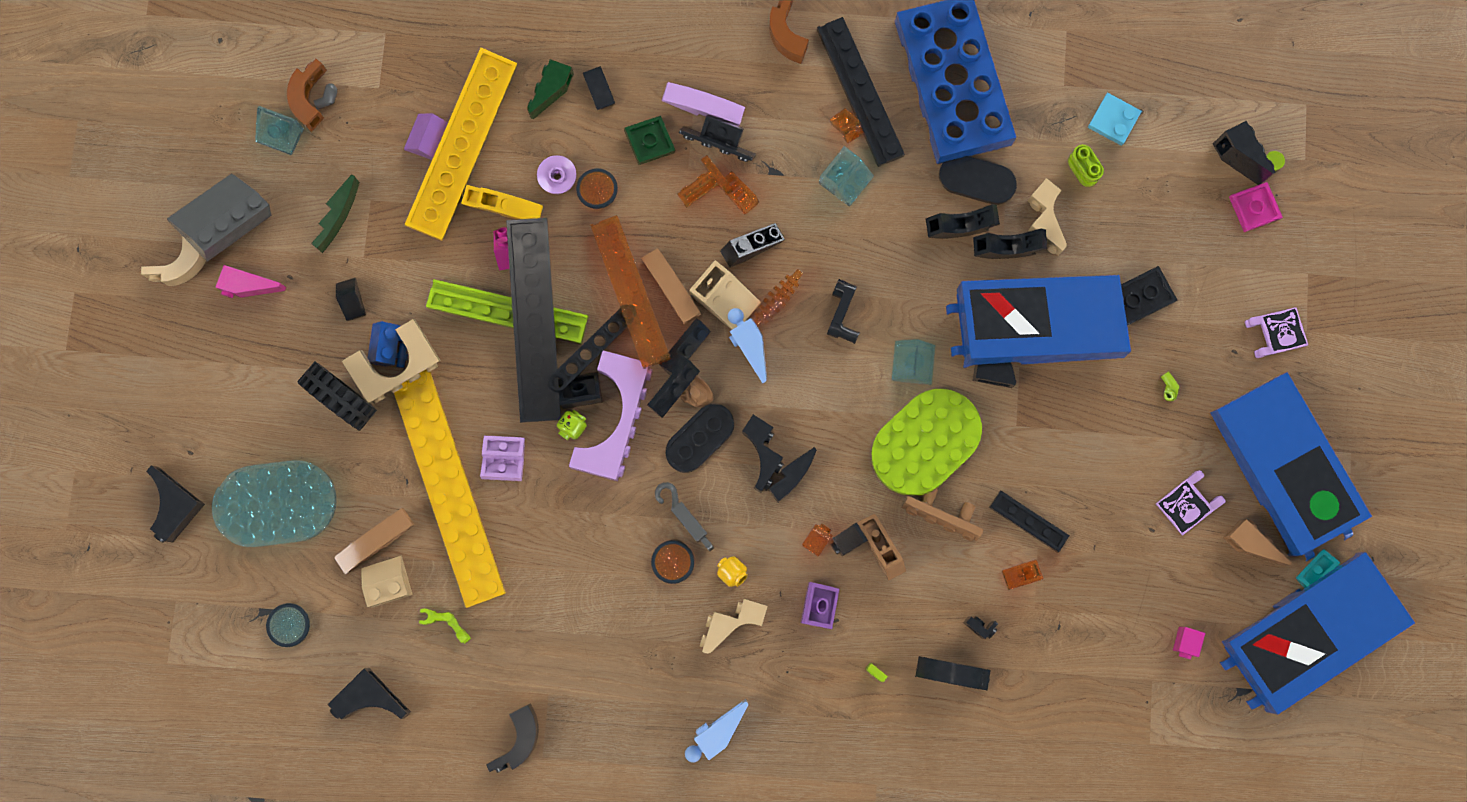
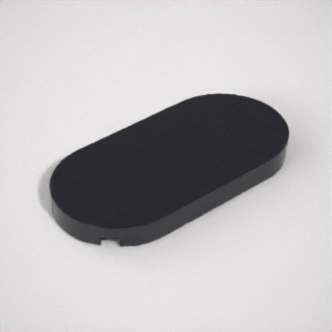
(978, 180)
(699, 438)

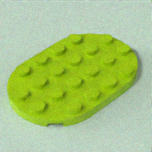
(926, 442)

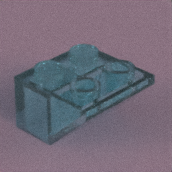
(846, 176)

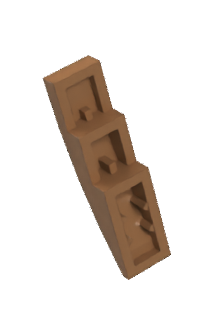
(671, 286)
(374, 540)

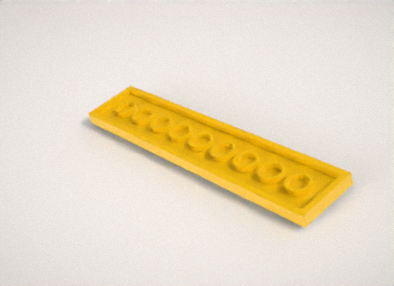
(461, 144)

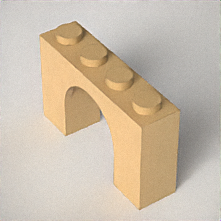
(375, 385)

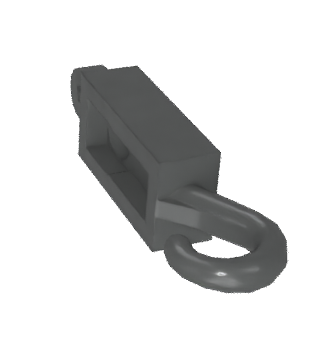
(684, 515)

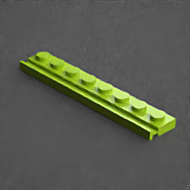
(497, 309)

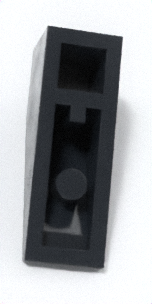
(848, 540)

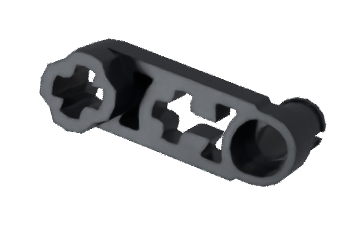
(845, 292)

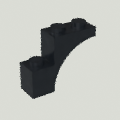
(759, 433)

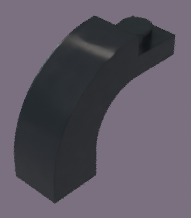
(962, 225)
(1009, 246)
(953, 673)
(527, 735)

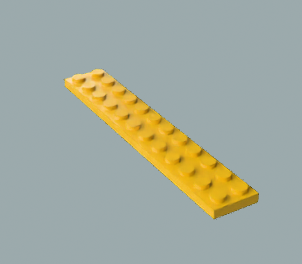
(449, 491)

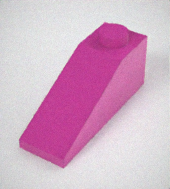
(244, 284)

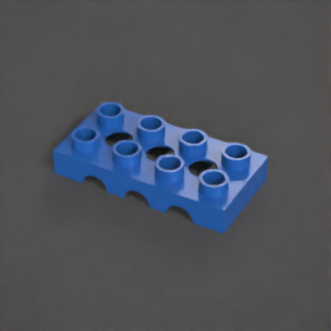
(929, 78)

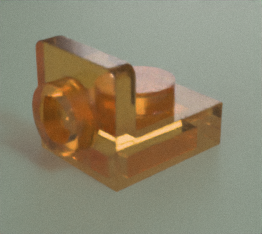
(847, 124)
(817, 539)

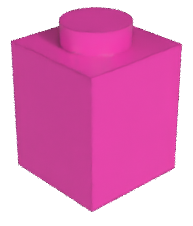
(1188, 642)

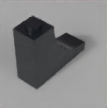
(176, 506)
(364, 692)

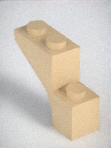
(1043, 201)
(722, 625)

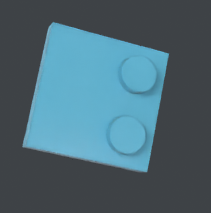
(1114, 119)

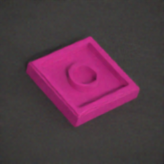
(1255, 207)

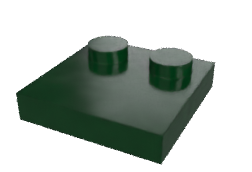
(649, 140)

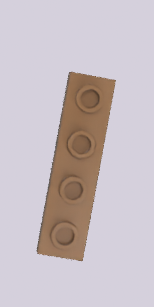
(949, 522)

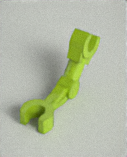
(433, 616)

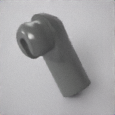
(328, 97)

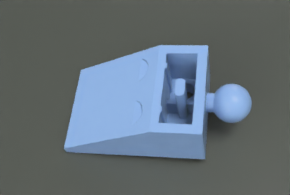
(750, 341)
(717, 735)

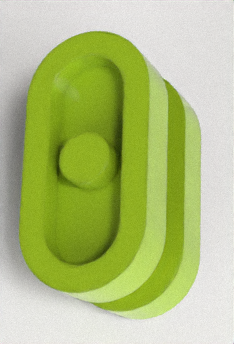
(1085, 165)

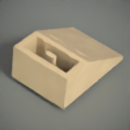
(722, 291)

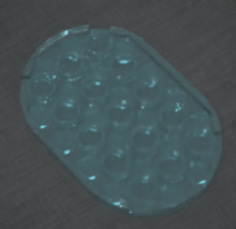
(274, 503)

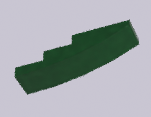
(340, 206)

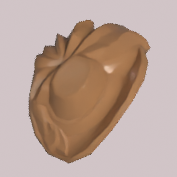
(697, 393)

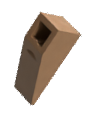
(1249, 541)

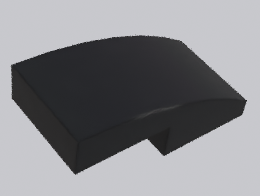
(598, 88)

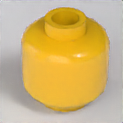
(732, 571)

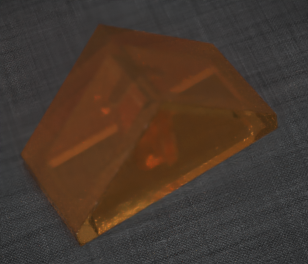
(1022, 574)

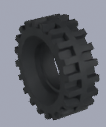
(336, 396)

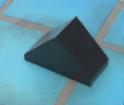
(350, 299)

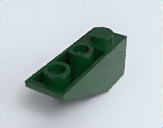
(552, 86)

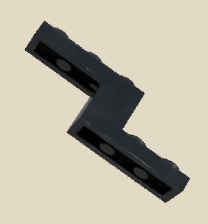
(679, 368)

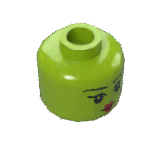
(571, 425)

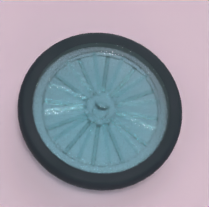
(287, 625)

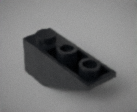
(751, 245)

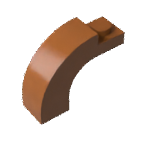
(783, 38)
(299, 91)

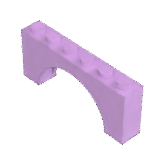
(607, 458)

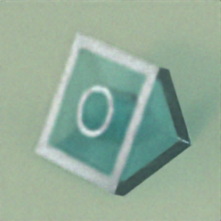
(277, 130)
(913, 361)

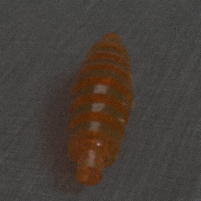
(792, 280)

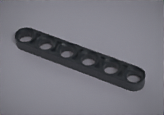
(589, 345)

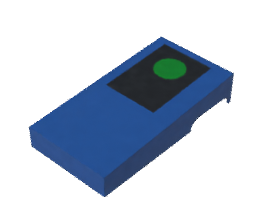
(1291, 465)

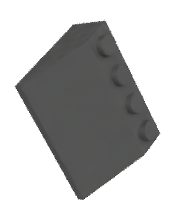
(220, 216)

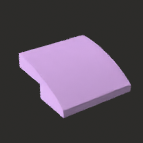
(502, 458)

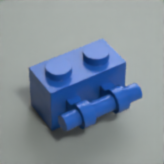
(384, 345)

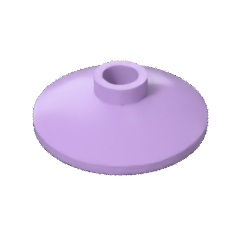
(552, 166)

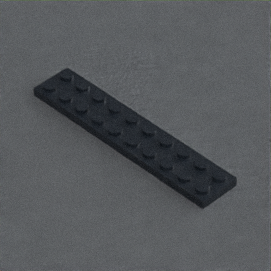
(533, 318)

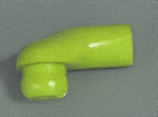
(1171, 388)

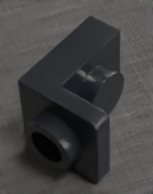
(977, 624)

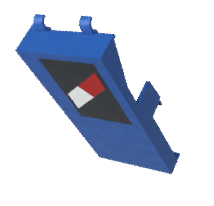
(1041, 320)
(1316, 634)

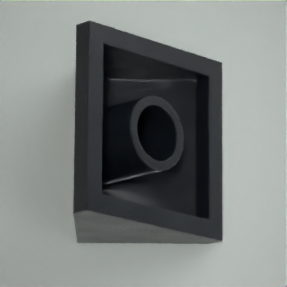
(581, 392)

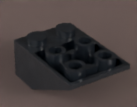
(1244, 153)

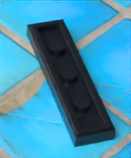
(1029, 521)

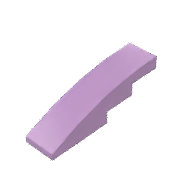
(702, 103)

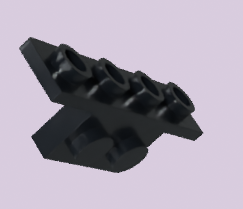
(719, 135)

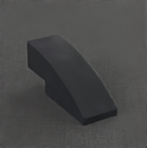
(792, 475)

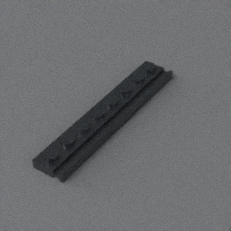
(860, 91)

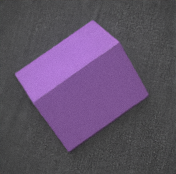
(426, 135)
(820, 605)

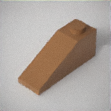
(882, 547)

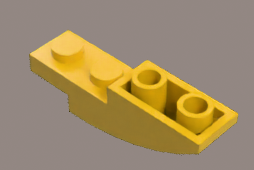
(500, 203)

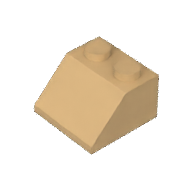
(385, 582)

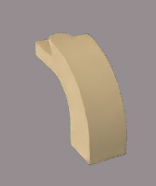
(178, 272)

